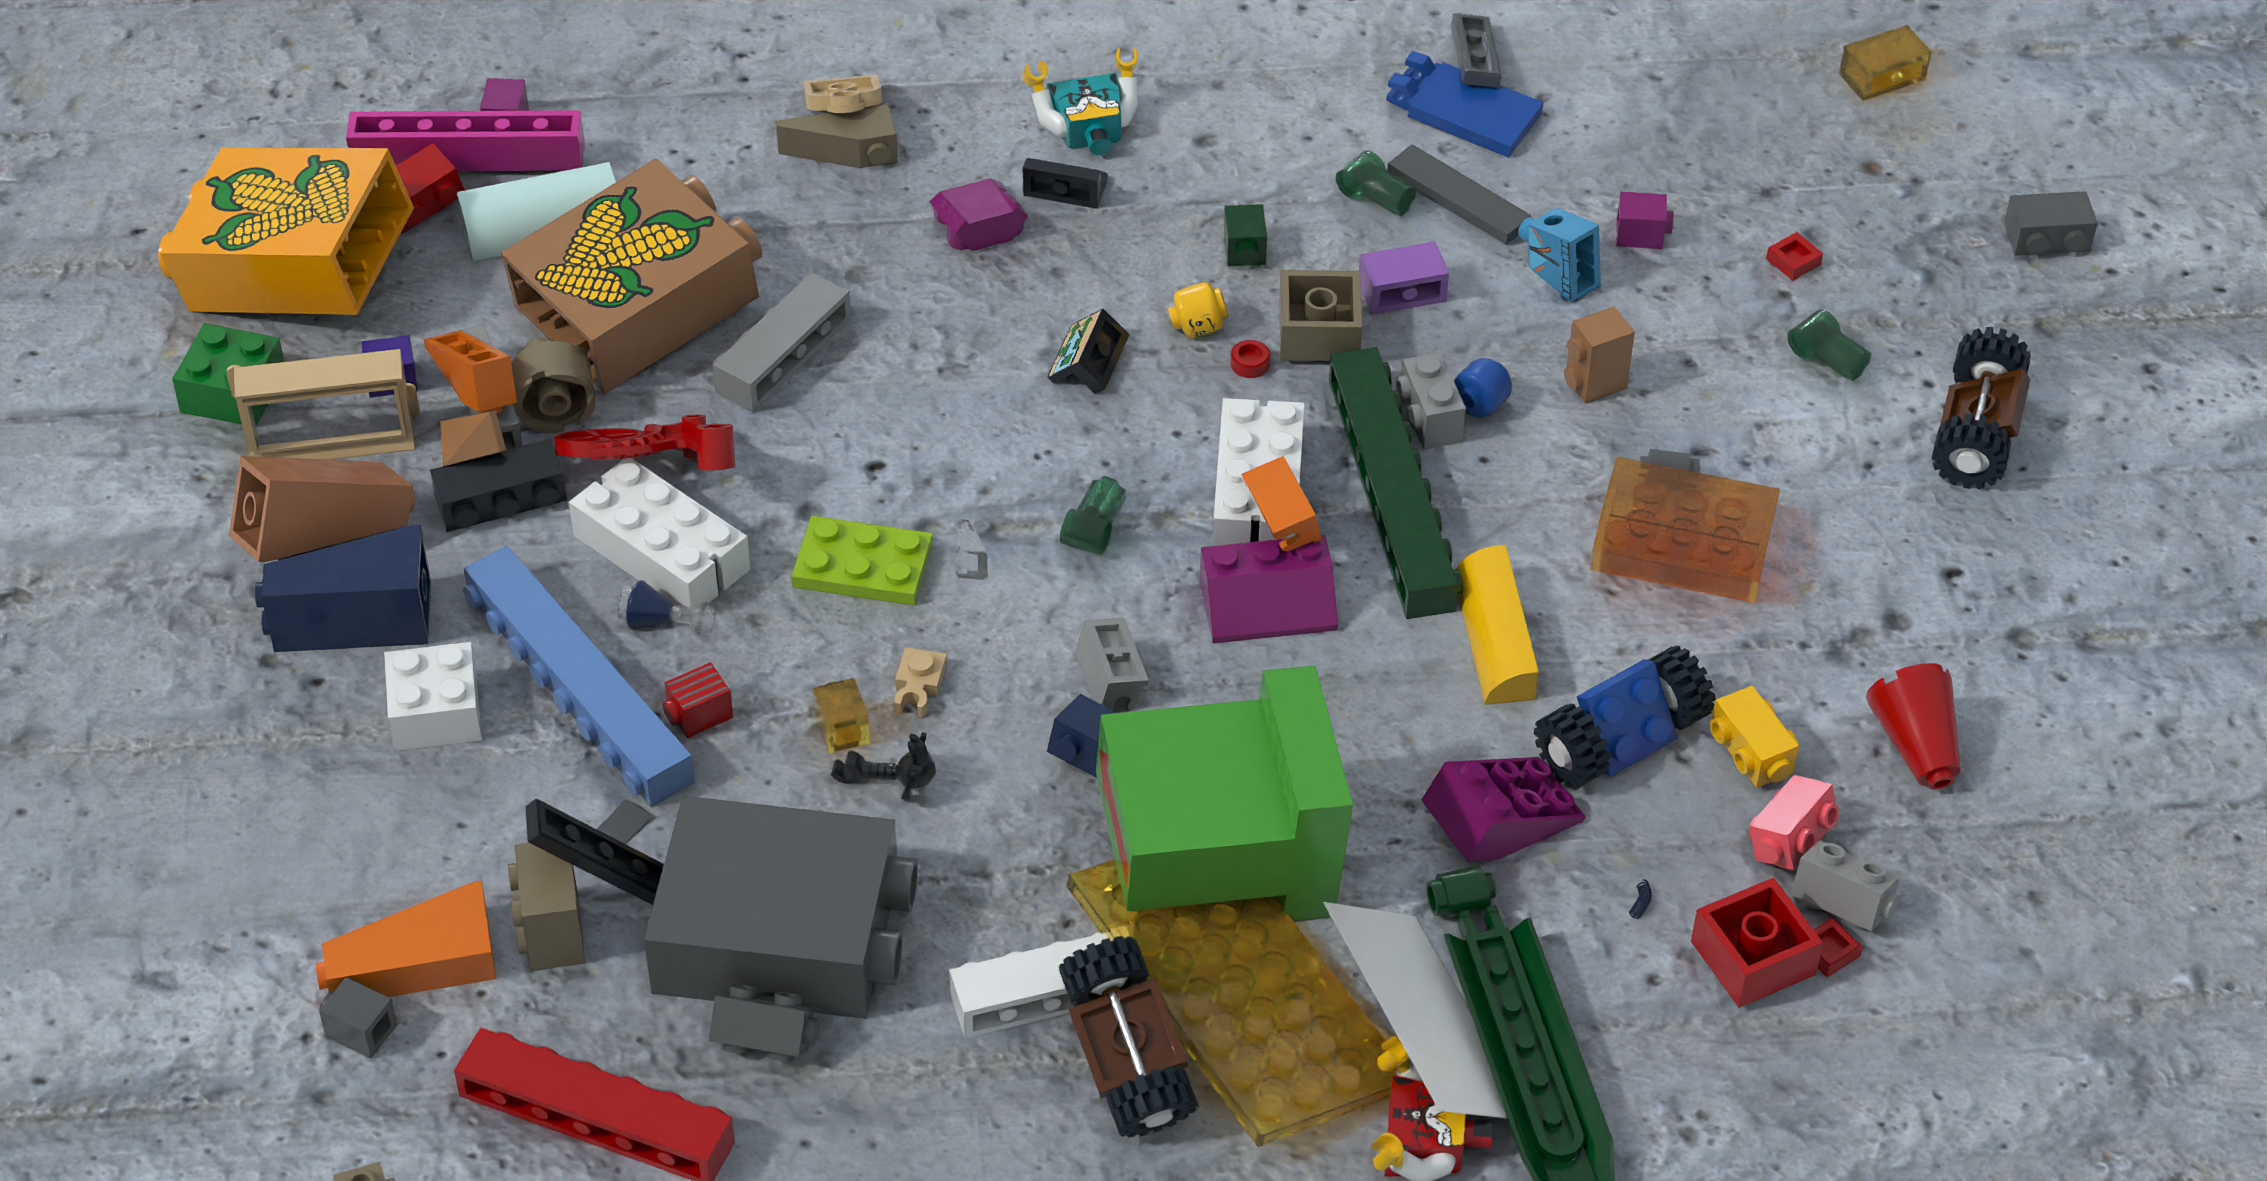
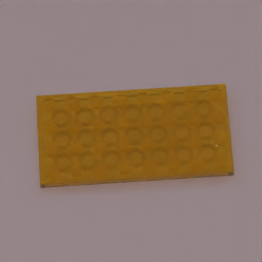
(1250, 1006)

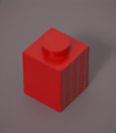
(697, 700)

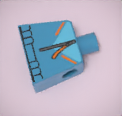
(1564, 251)

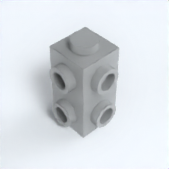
(1846, 886)

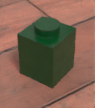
(1245, 235)

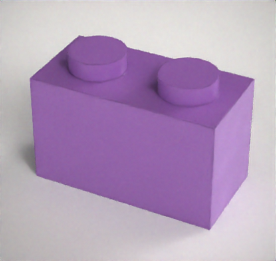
(1403, 277)

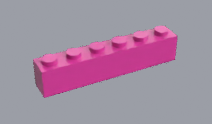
(476, 138)

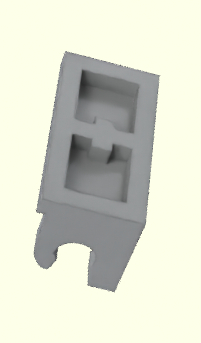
(1110, 662)

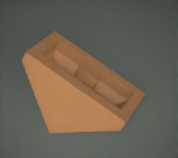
(471, 437)

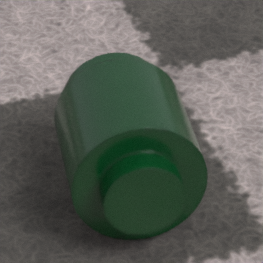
(1460, 891)

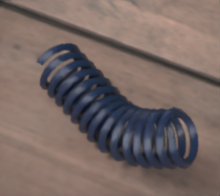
(1641, 891)

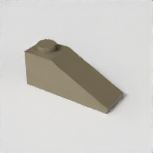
(845, 139)

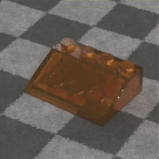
(1685, 529)

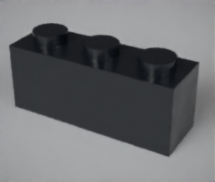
(498, 485)

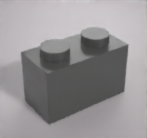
(2050, 223)

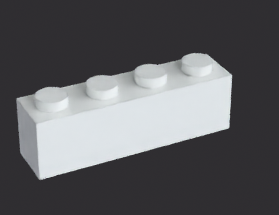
(1013, 987)

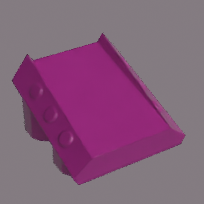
(979, 214)

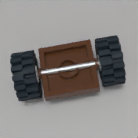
(1982, 408)
(1128, 1036)

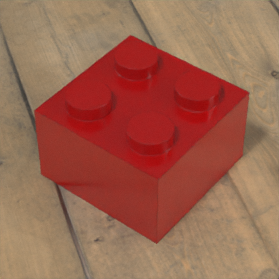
(1756, 942)

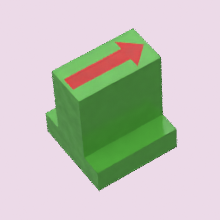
(1228, 800)

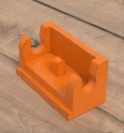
(1283, 503)

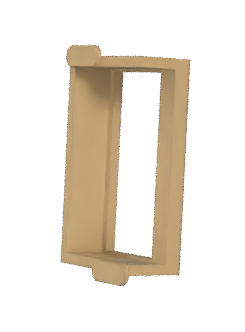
(326, 379)

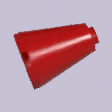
(1920, 721)

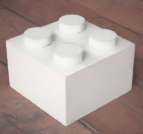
(432, 696)

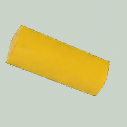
(1497, 627)

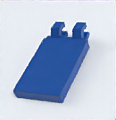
(1475, 113)

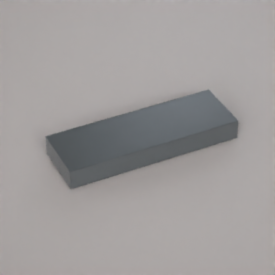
(1476, 50)

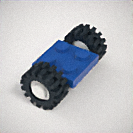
(1625, 717)

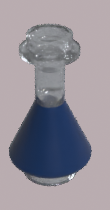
(646, 606)

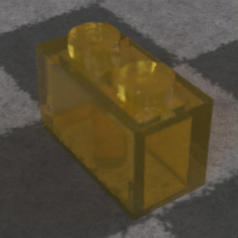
(1885, 62)

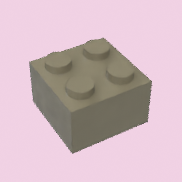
(1319, 313)
(545, 908)

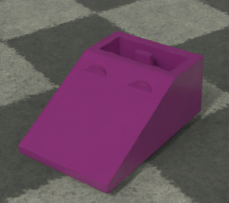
(1499, 805)

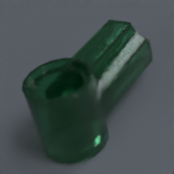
(1368, 178)
(1822, 337)
(1091, 523)

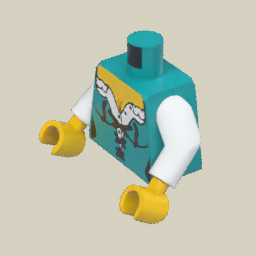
(1087, 108)

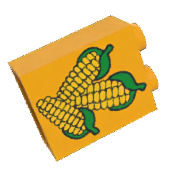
(287, 230)

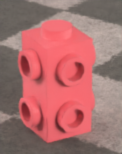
(1793, 822)

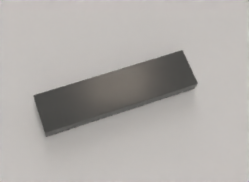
(1458, 193)

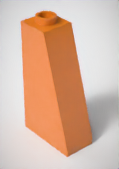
(416, 949)

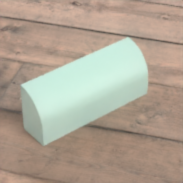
(510, 211)

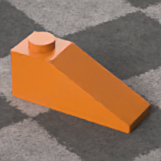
(474, 370)

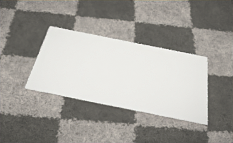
(1421, 1007)

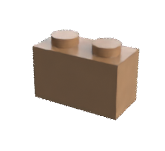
(1599, 354)

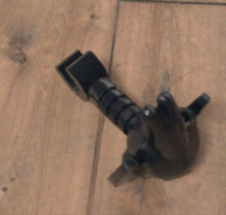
(912, 770)

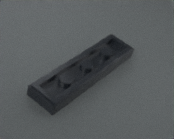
(592, 851)

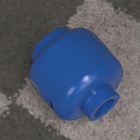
(1483, 386)

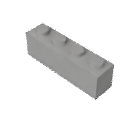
(781, 341)

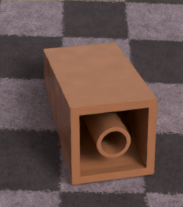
(314, 503)

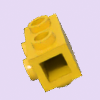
(1754, 736)

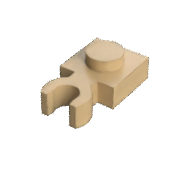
(918, 676)

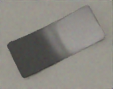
(625, 821)

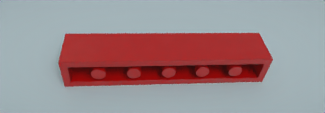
(595, 1106)

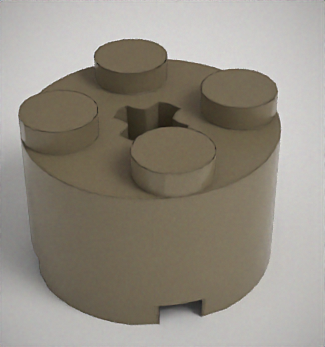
(553, 385)

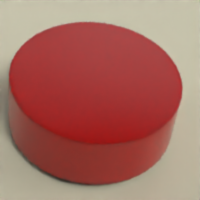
(1250, 358)

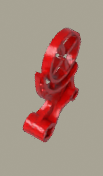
(697, 440)

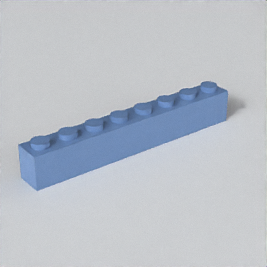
(578, 677)

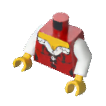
(1420, 1138)

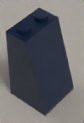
(349, 595)

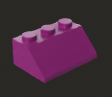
(1266, 591)

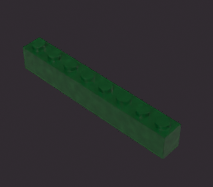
(1394, 484)

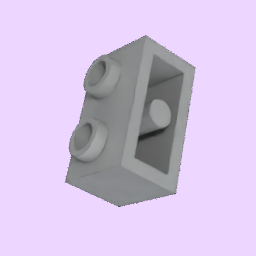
(1431, 400)

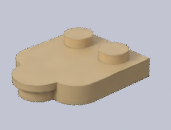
(842, 94)

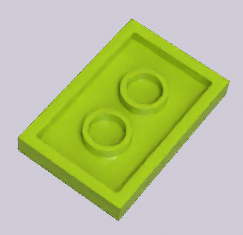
(862, 560)

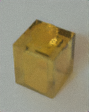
(841, 715)

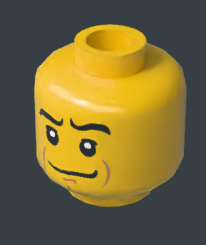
(1198, 310)

